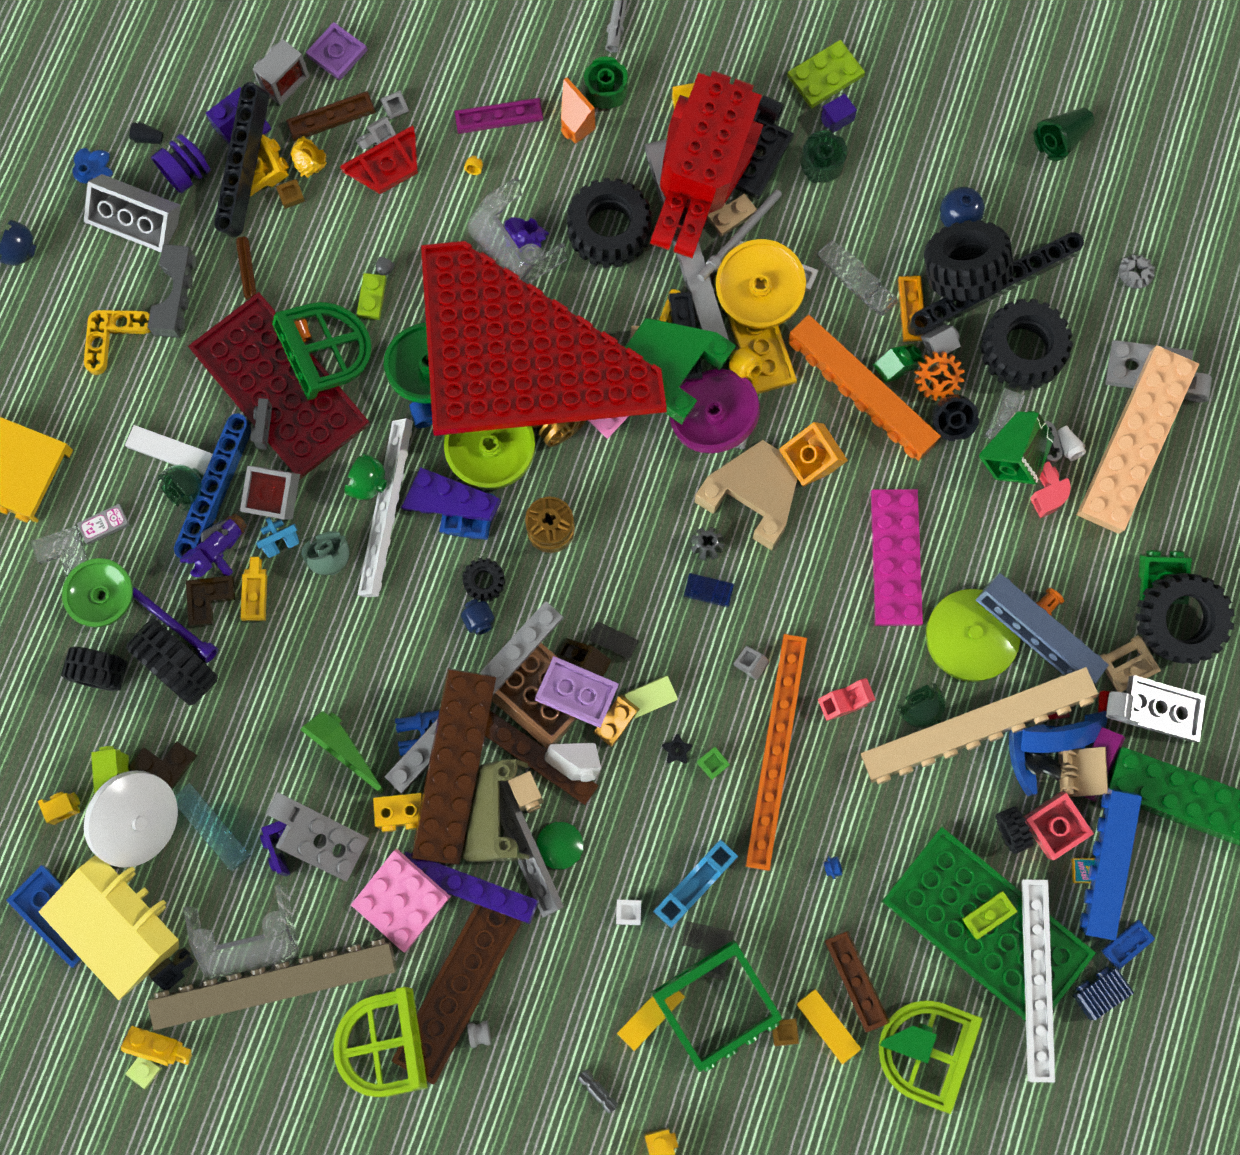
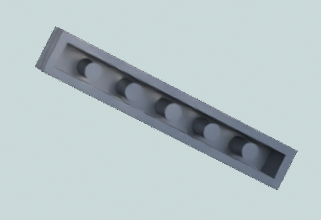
(1039, 629)

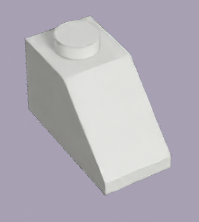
(575, 761)

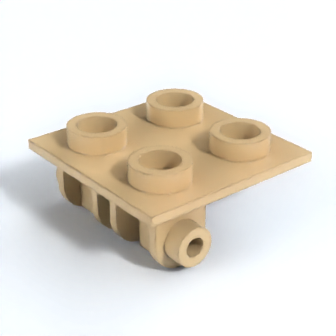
(1083, 772)

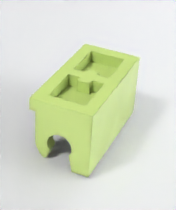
(652, 695)

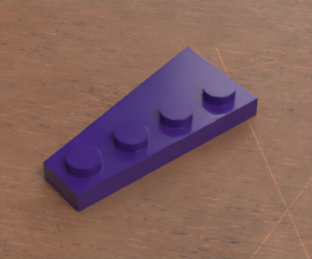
(448, 497)

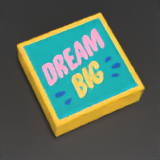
(1080, 869)

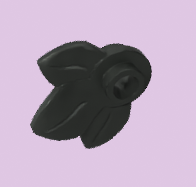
(1039, 763)

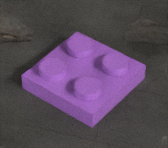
(336, 51)

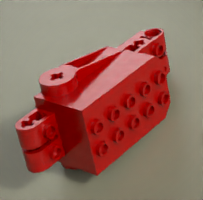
(704, 156)

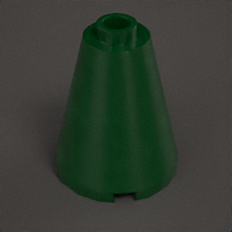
(1062, 133)

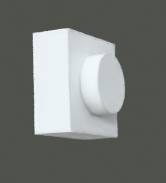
(628, 912)

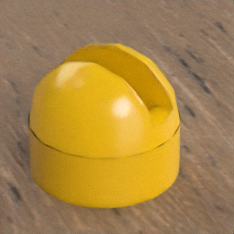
(473, 165)

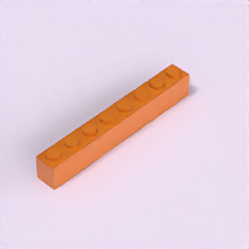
(863, 388)

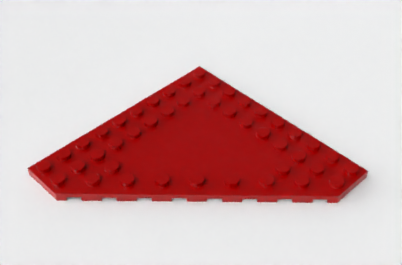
(516, 357)

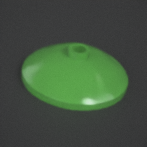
(86, 584)

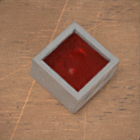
(281, 71)
(269, 492)

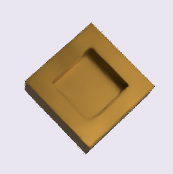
(290, 193)
(786, 1033)

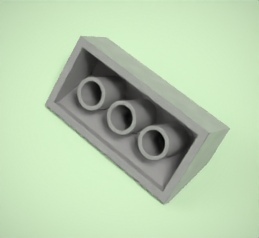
(130, 212)

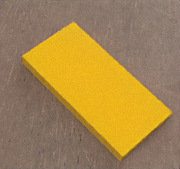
(769, 345)

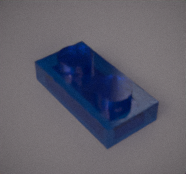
(708, 590)

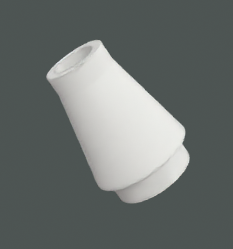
(1072, 446)

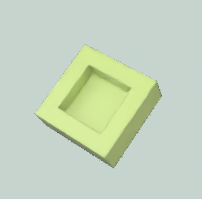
(143, 1072)

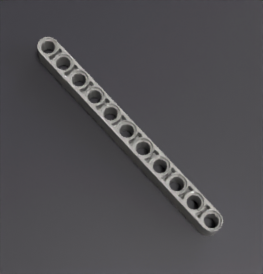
(703, 296)

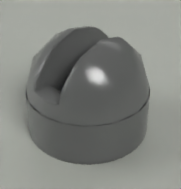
(384, 266)

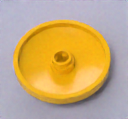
(760, 284)

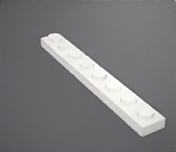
(385, 509)
(1038, 981)

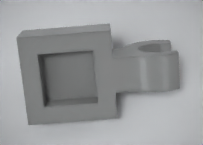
(378, 133)

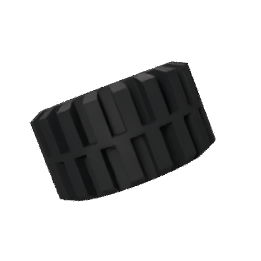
(94, 668)

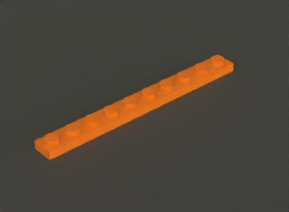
(776, 753)

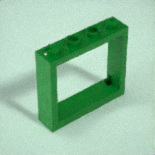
(698, 970)

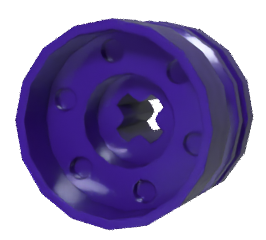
(181, 163)

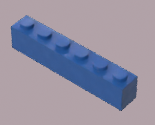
(1111, 863)

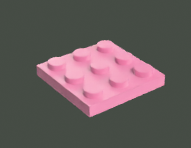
(400, 900)

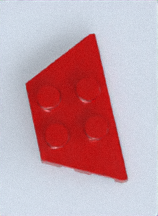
(385, 163)

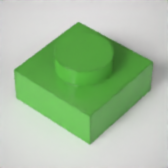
(713, 763)

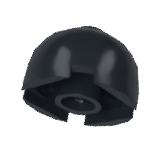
(955, 417)

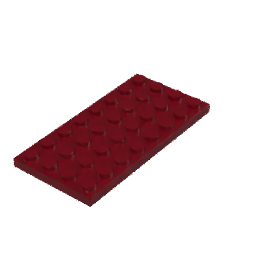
(251, 365)

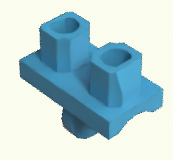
(268, 543)

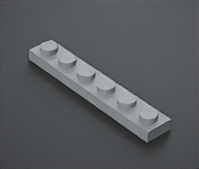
(534, 868)

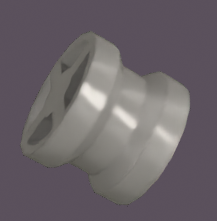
(479, 1034)

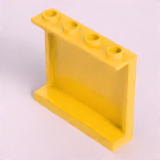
(26, 468)

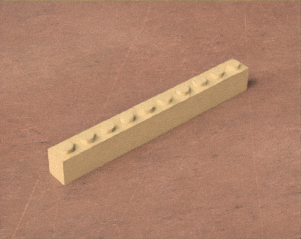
(979, 725)

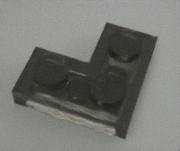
(709, 940)

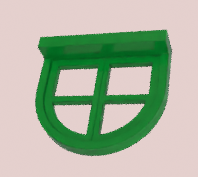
(299, 352)

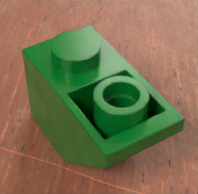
(898, 362)

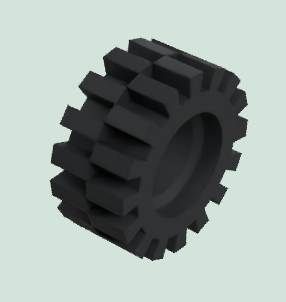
(483, 566)
(1014, 830)

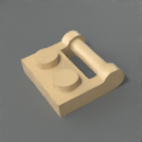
(1141, 666)

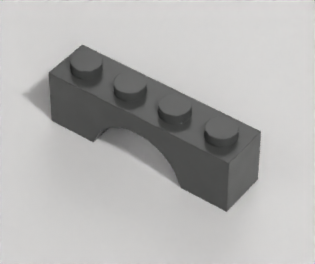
(168, 317)

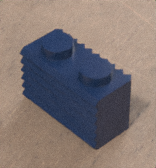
(1102, 993)

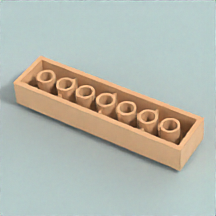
(1137, 439)

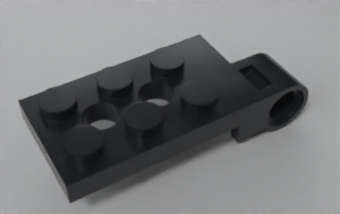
(773, 141)

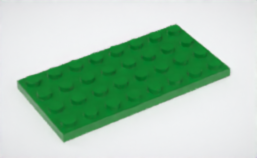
(951, 883)

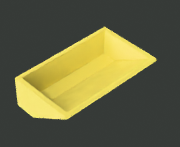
(110, 925)

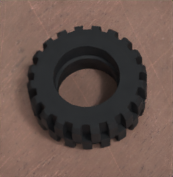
(609, 196)
(968, 260)
(1041, 321)
(1214, 624)
(172, 662)

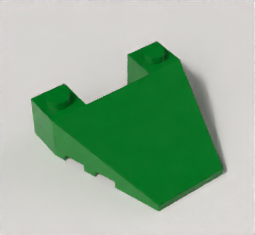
(676, 352)

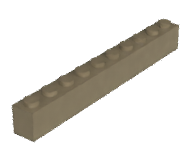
(271, 985)

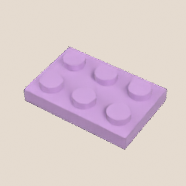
(576, 692)

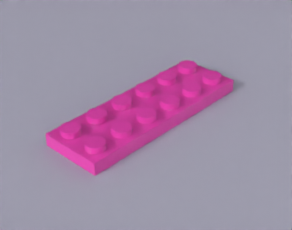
(896, 557)

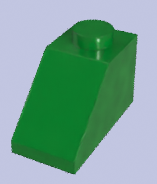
(912, 1042)

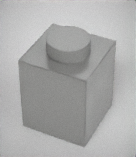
(941, 339)

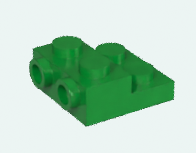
(1156, 566)

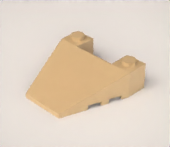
(759, 481)

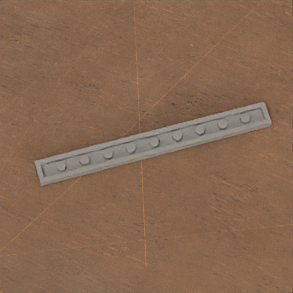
(501, 667)

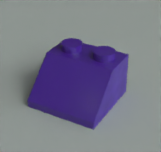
(223, 116)

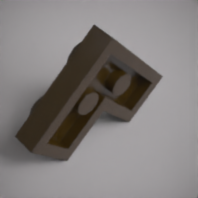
(202, 594)
(170, 768)

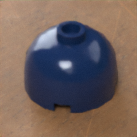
(961, 205)
(16, 244)

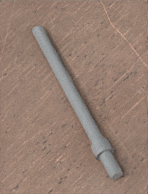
(714, 262)

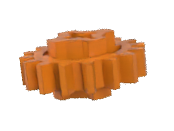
(940, 366)

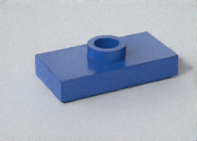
(1128, 944)

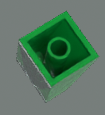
(1019, 449)

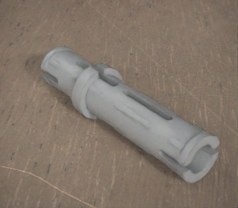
(615, 28)

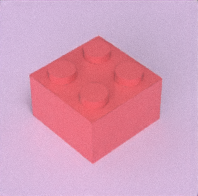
(1057, 826)

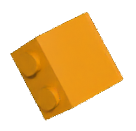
(813, 454)

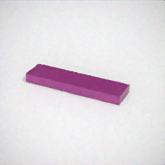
(498, 115)

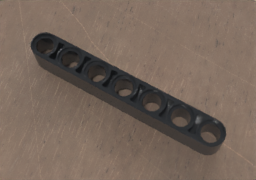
(241, 160)

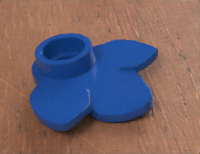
(90, 165)

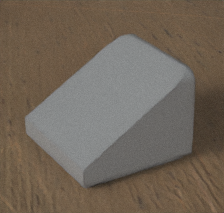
(394, 104)
(751, 662)

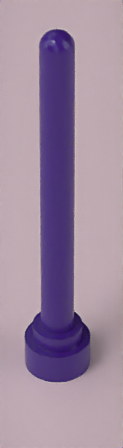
(205, 650)

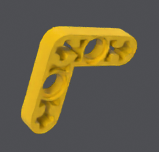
(107, 327)

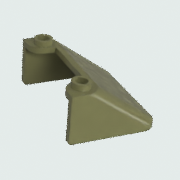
(482, 833)

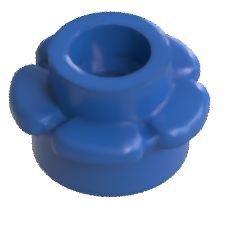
(833, 867)

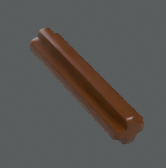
(246, 267)

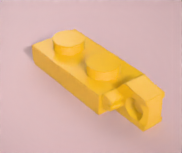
(254, 592)
(155, 1047)

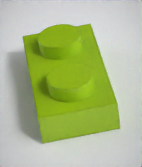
(371, 296)
(989, 915)

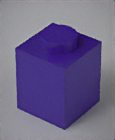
(838, 113)

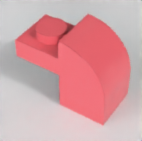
(1053, 494)
(846, 700)

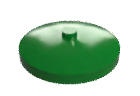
(408, 364)

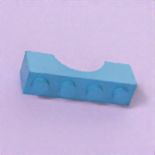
(695, 884)

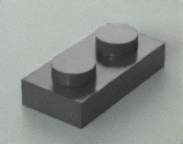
(262, 414)

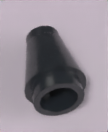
(145, 134)

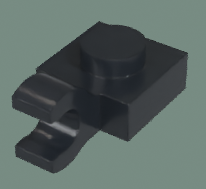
(171, 972)

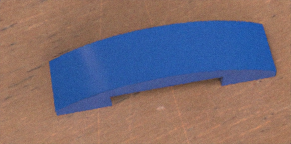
(1063, 738)
(1025, 777)

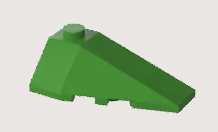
(334, 738)

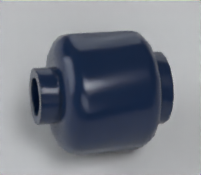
(477, 617)

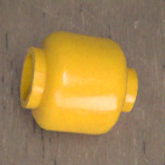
(746, 363)

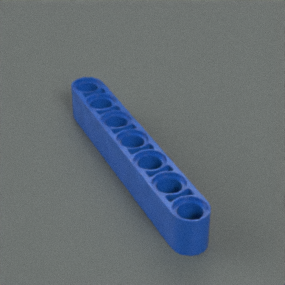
(213, 477)

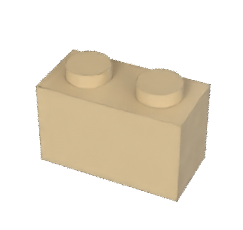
(526, 792)

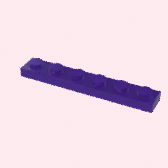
(478, 890)

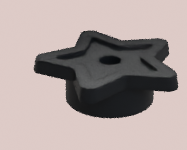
(672, 754)

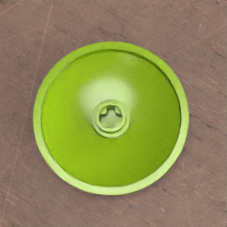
(490, 457)
(969, 639)

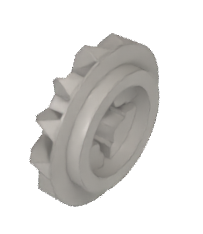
(1132, 278)

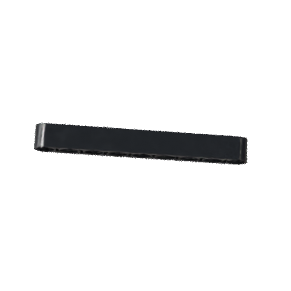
(1020, 267)

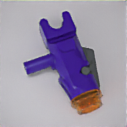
(213, 545)

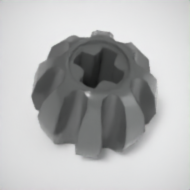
(706, 536)

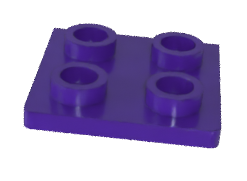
(269, 840)

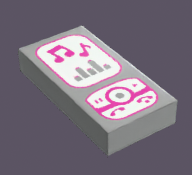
(103, 524)

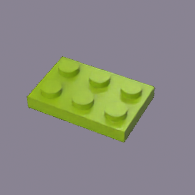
(825, 74)

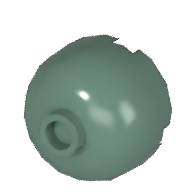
(327, 553)

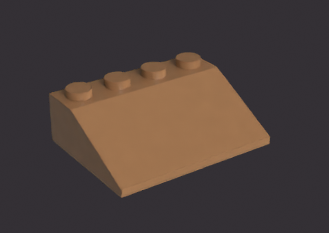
(518, 700)

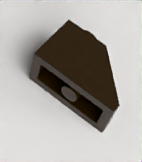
(584, 656)

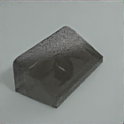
(612, 641)

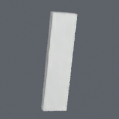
(167, 449)

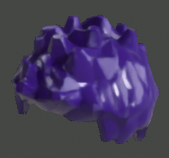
(525, 232)

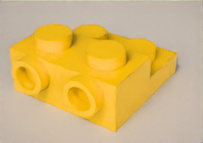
(269, 167)

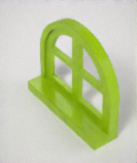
(410, 1040)
(957, 1062)

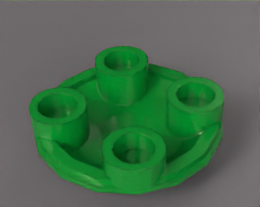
(560, 845)

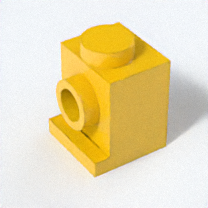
(59, 807)

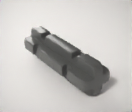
(598, 1091)

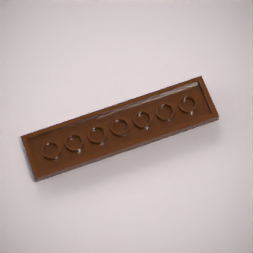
(453, 766)
(460, 987)

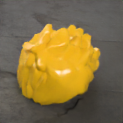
(307, 157)

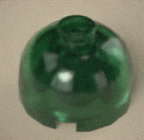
(181, 484)
(923, 707)

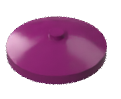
(723, 413)

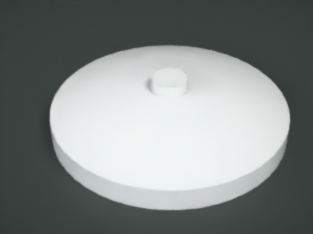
(130, 818)

